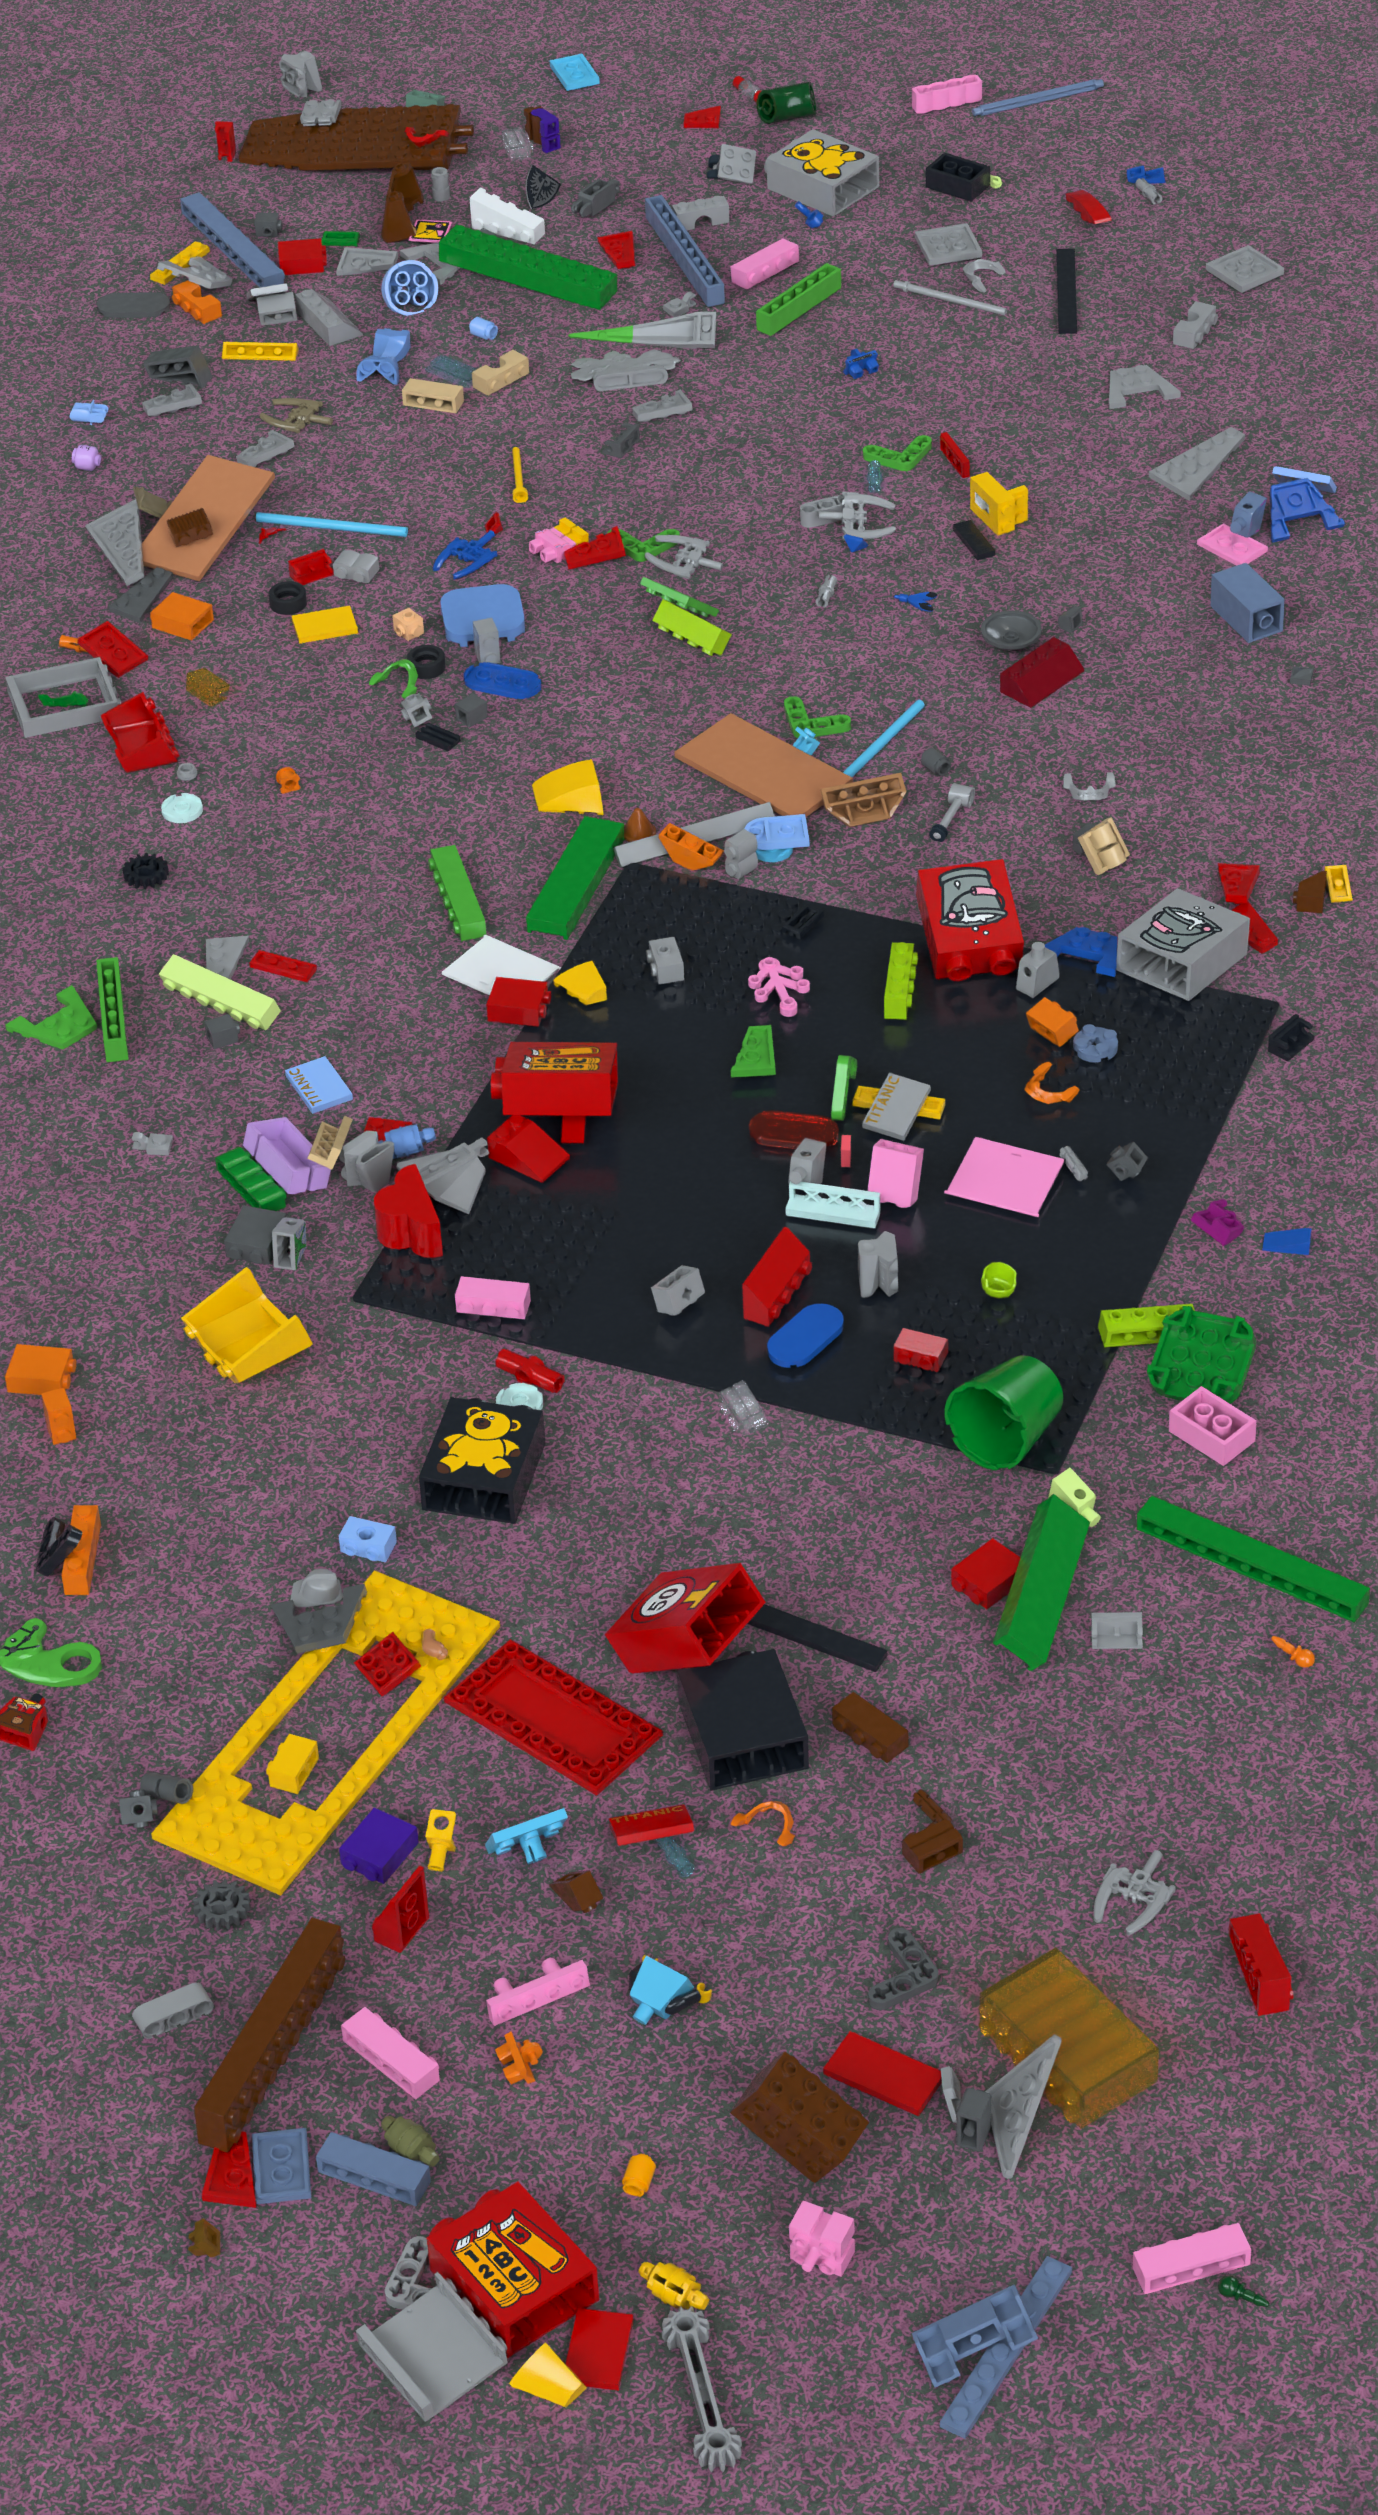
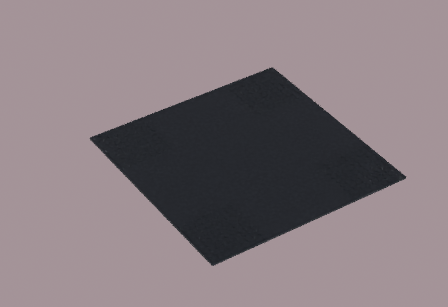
(690, 1187)

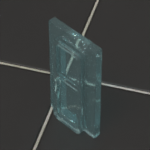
(452, 370)

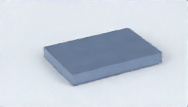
(281, 2166)

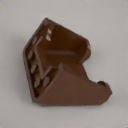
(400, 198)

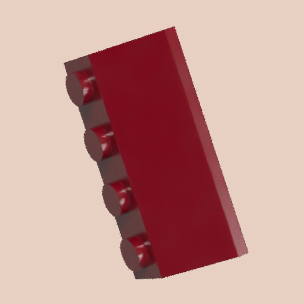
(1040, 673)

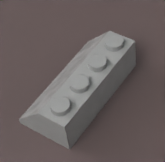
(325, 317)

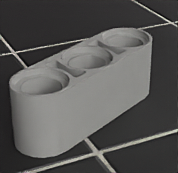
(810, 510)
(172, 2009)

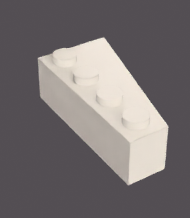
(504, 218)

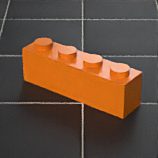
(79, 1564)

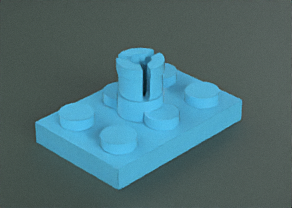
(528, 1836)

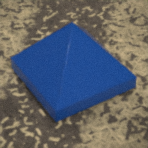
(855, 543)

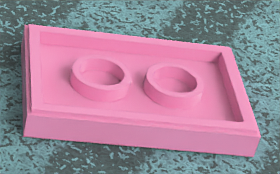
(1231, 545)

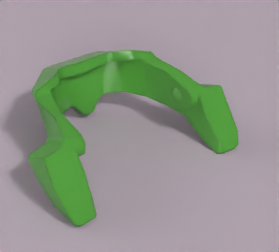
(411, 689)

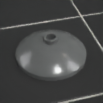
(1011, 630)

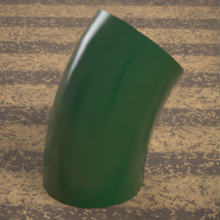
(786, 103)

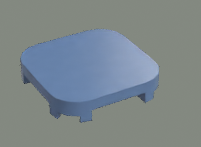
(471, 604)

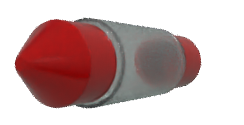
(746, 88)

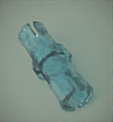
(874, 477)
(676, 1855)

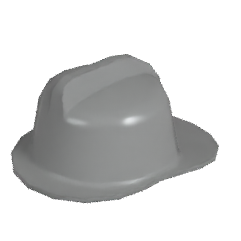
(317, 1589)

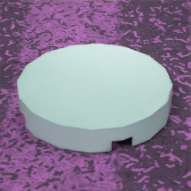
(176, 812)
(521, 1395)

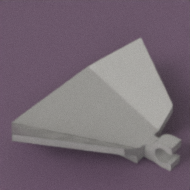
(452, 1174)

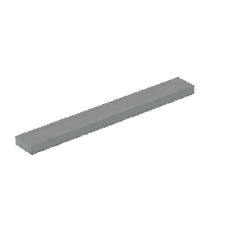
(706, 830)

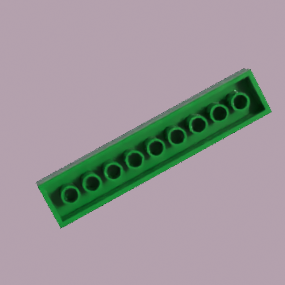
(527, 267)

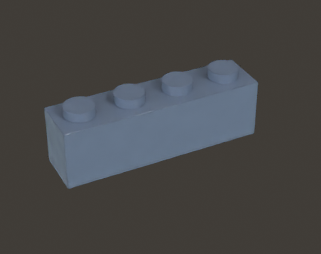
(373, 2168)

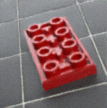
(883, 2073)

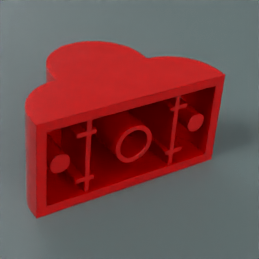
(407, 1215)

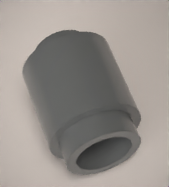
(935, 762)

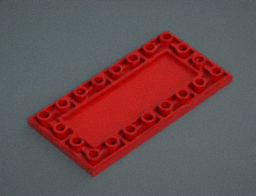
(553, 1717)

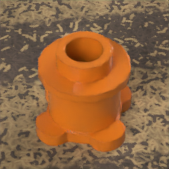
(288, 780)

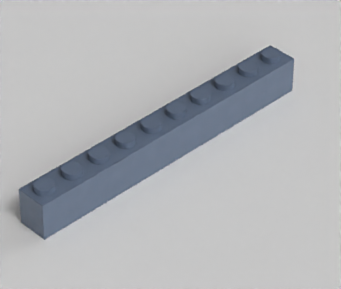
(231, 241)
(684, 251)

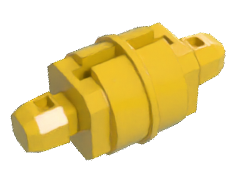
(676, 2280)

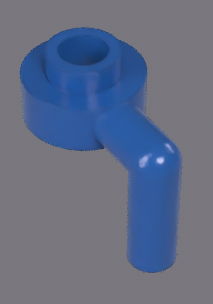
(814, 218)

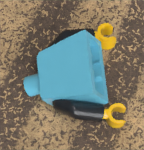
(662, 1990)

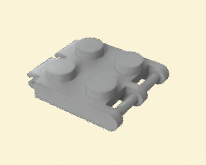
(320, 112)

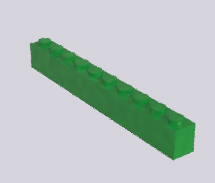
(1253, 1558)

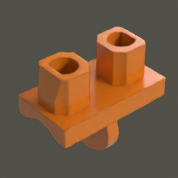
(521, 2055)

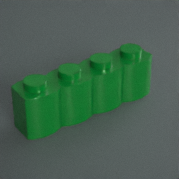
(250, 1180)

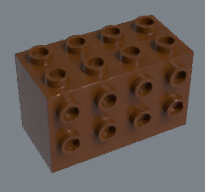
(799, 2117)

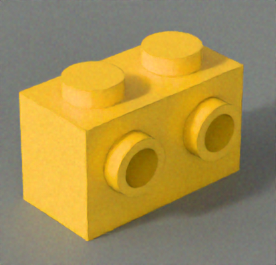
(292, 1763)

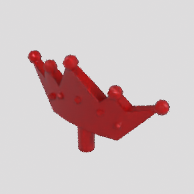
(266, 532)

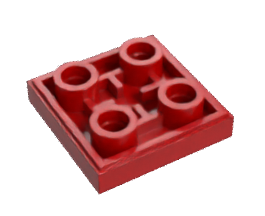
(387, 1664)

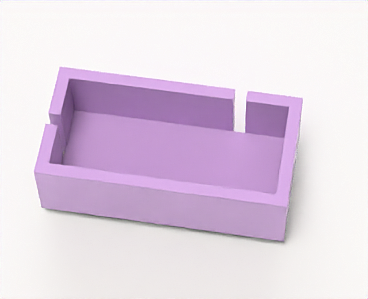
(284, 1155)

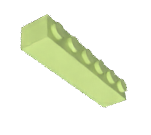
(219, 992)

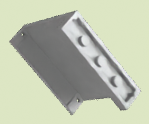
(434, 2349)

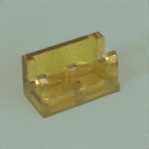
(206, 686)

